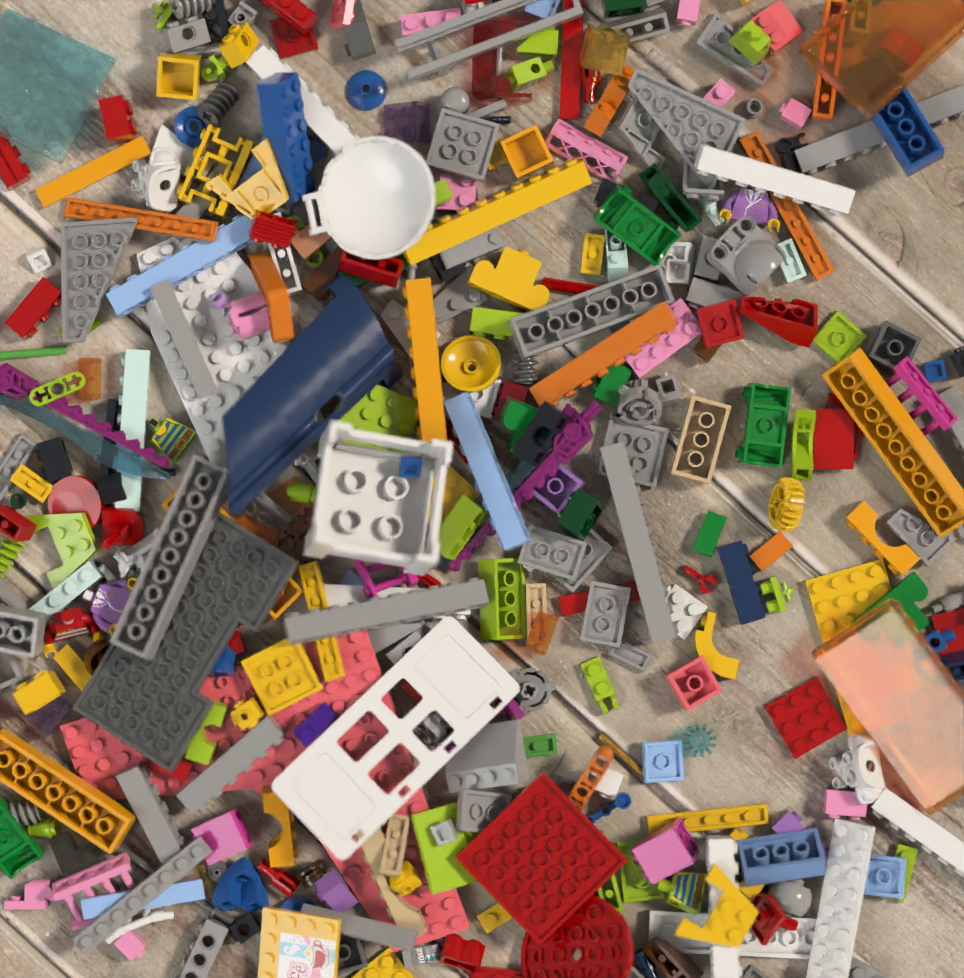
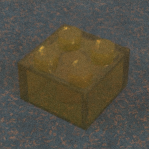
(604, 49)

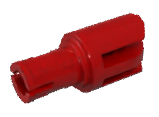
(590, 85)
(279, 878)

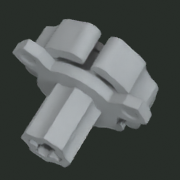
(639, 402)
(538, 686)
(433, 730)

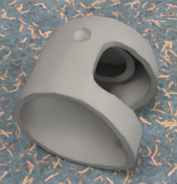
(456, 100)

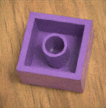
(559, 488)

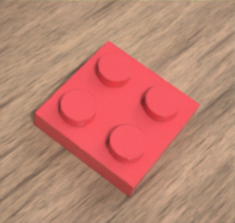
(341, 14)

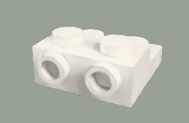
(686, 609)

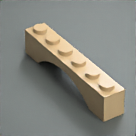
(398, 908)

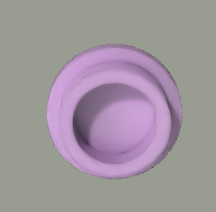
(219, 299)

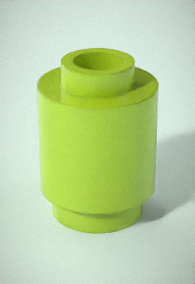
(302, 492)

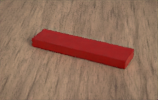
(577, 602)

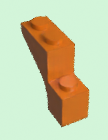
(609, 102)

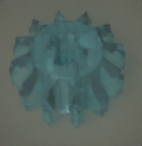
(693, 744)

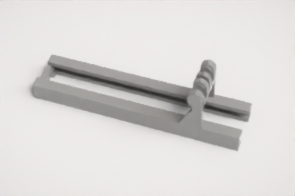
(442, 64)

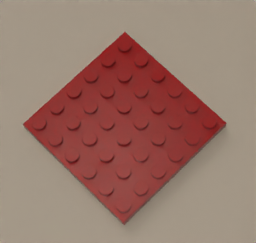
(541, 858)

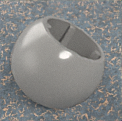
(792, 896)

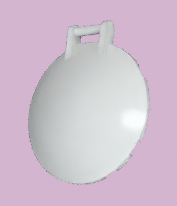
(374, 198)

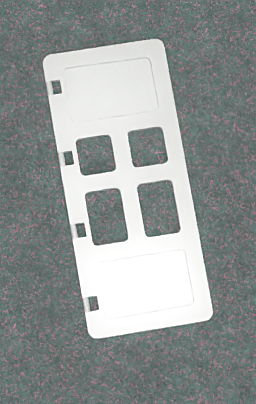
(337, 794)

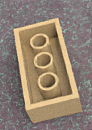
(700, 439)

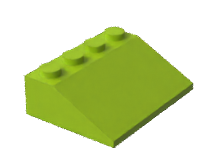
(440, 864)

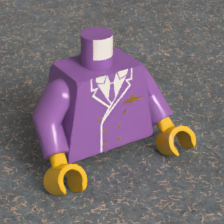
(753, 204)
(109, 602)

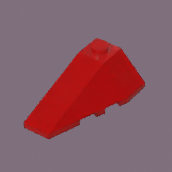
(791, 320)

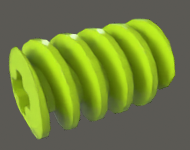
(7, 552)

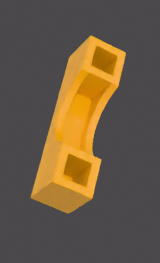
(863, 520)
(281, 848)

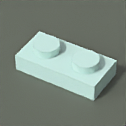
(791, 265)

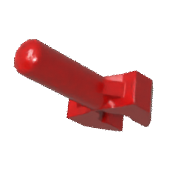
(699, 578)

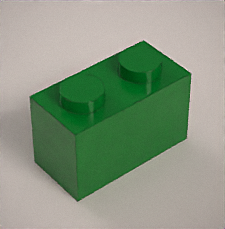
(607, 388)

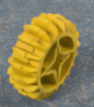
(786, 504)

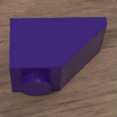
(315, 724)

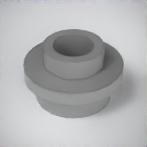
(754, 101)

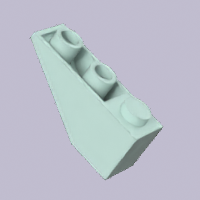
(615, 257)

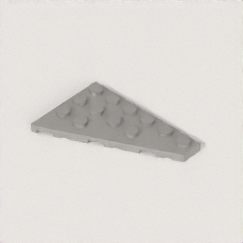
(686, 118)
(88, 265)

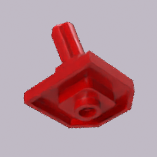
(121, 527)
(769, 918)

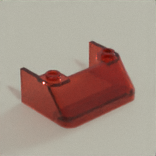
(485, 83)

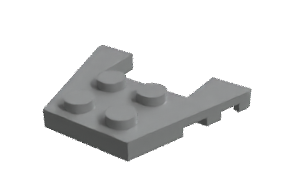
(640, 132)

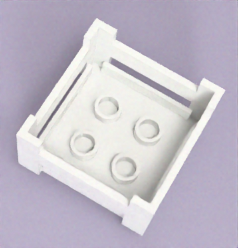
(369, 509)

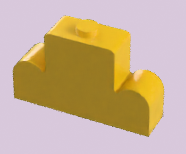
(511, 280)

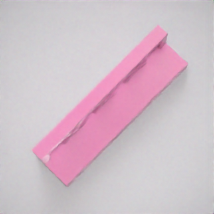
(587, 147)

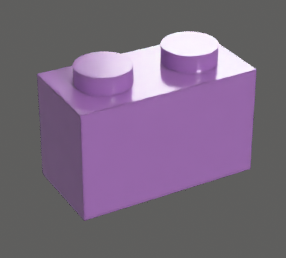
(335, 892)

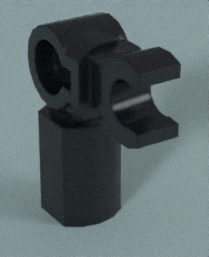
(784, 147)

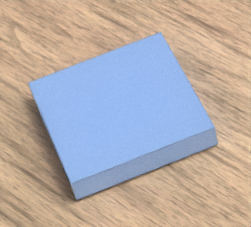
(662, 761)
(886, 876)

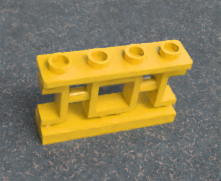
(200, 164)

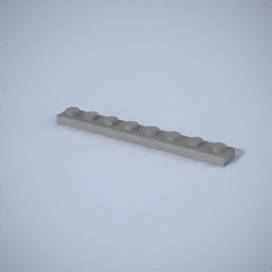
(142, 894)

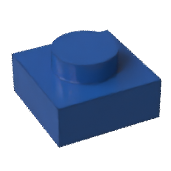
(316, 150)
(934, 371)
(410, 466)

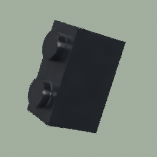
(54, 459)

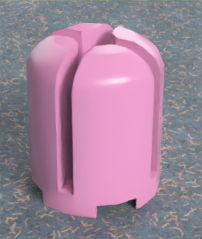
(248, 316)

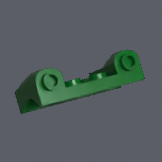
(636, 224)
(764, 425)
(16, 846)

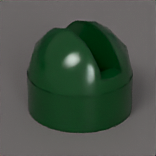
(22, 499)

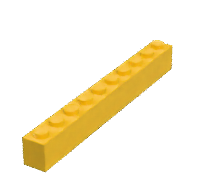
(499, 209)

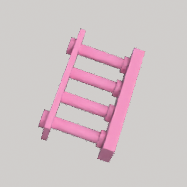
(84, 879)

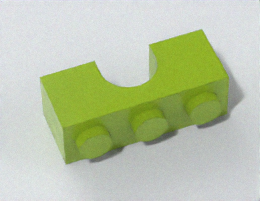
(201, 747)

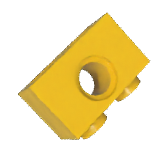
(238, 44)

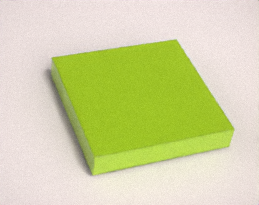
(839, 337)

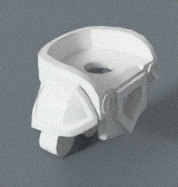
(161, 166)
(136, 555)
(855, 767)

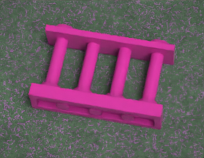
(925, 393)
(371, 590)

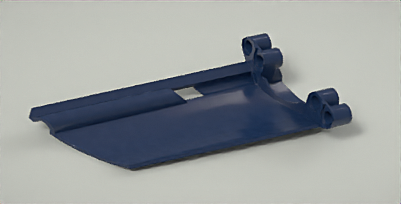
(275, 418)

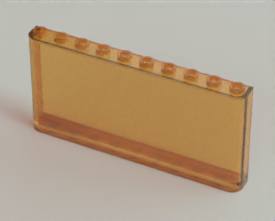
(882, 47)
(901, 700)

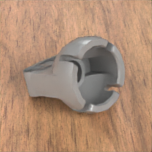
(746, 255)

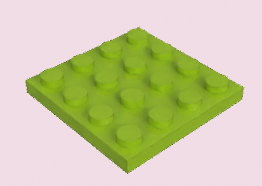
(382, 413)

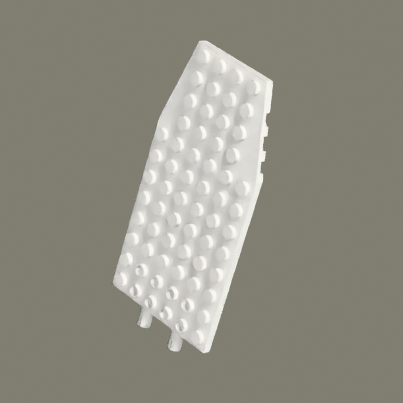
(231, 362)

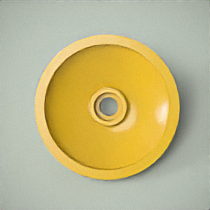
(467, 353)

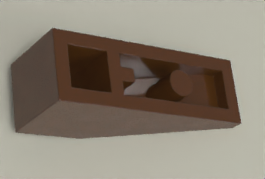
(323, 275)
(671, 961)

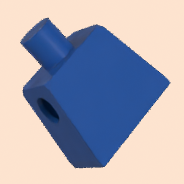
(943, 637)

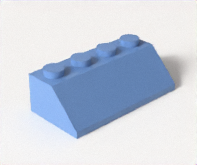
(781, 857)

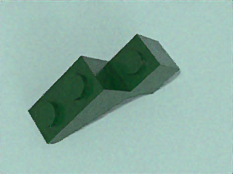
(670, 199)

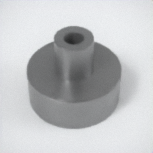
(219, 866)

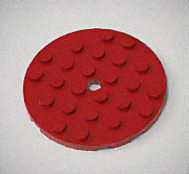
(598, 934)

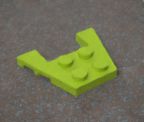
(73, 541)

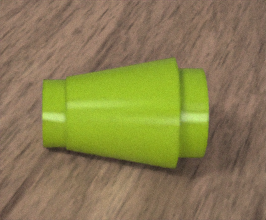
(47, 828)

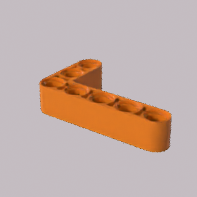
(275, 295)
(588, 780)

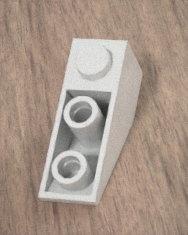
(607, 786)

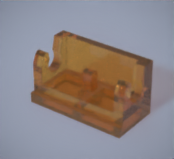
(92, 371)
(541, 633)

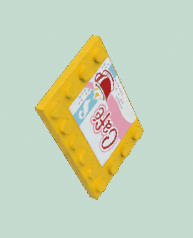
(298, 944)

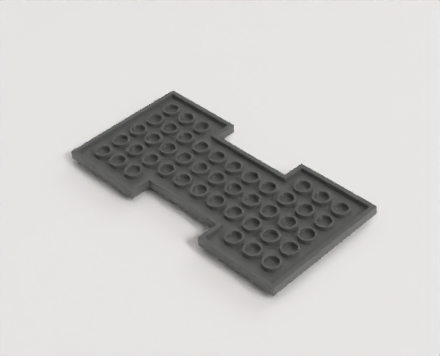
(158, 701)

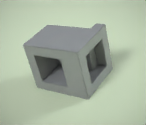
(245, 10)
(674, 392)

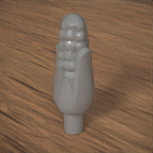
(949, 603)

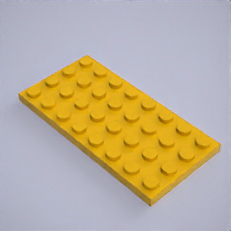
(839, 600)

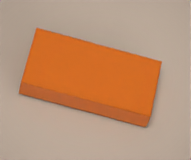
(771, 551)

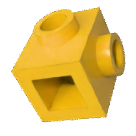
(253, 711)
(407, 882)

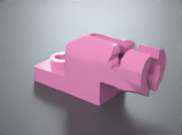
(36, 896)

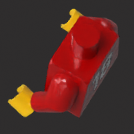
(68, 625)

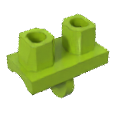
(167, 14)
(218, 68)
(777, 604)

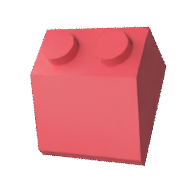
(778, 25)
(693, 683)

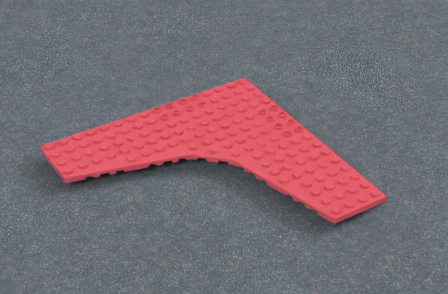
(101, 756)

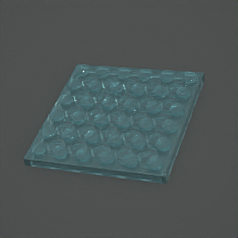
(46, 85)

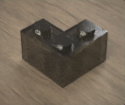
(70, 857)

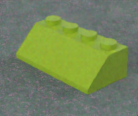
(506, 610)

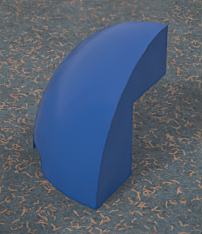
(241, 888)

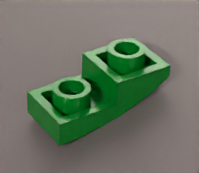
(709, 534)

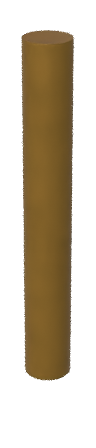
(621, 754)

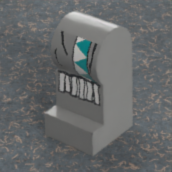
(421, 955)

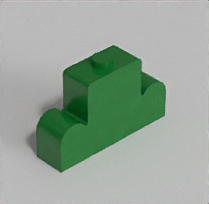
(515, 417)
(907, 591)

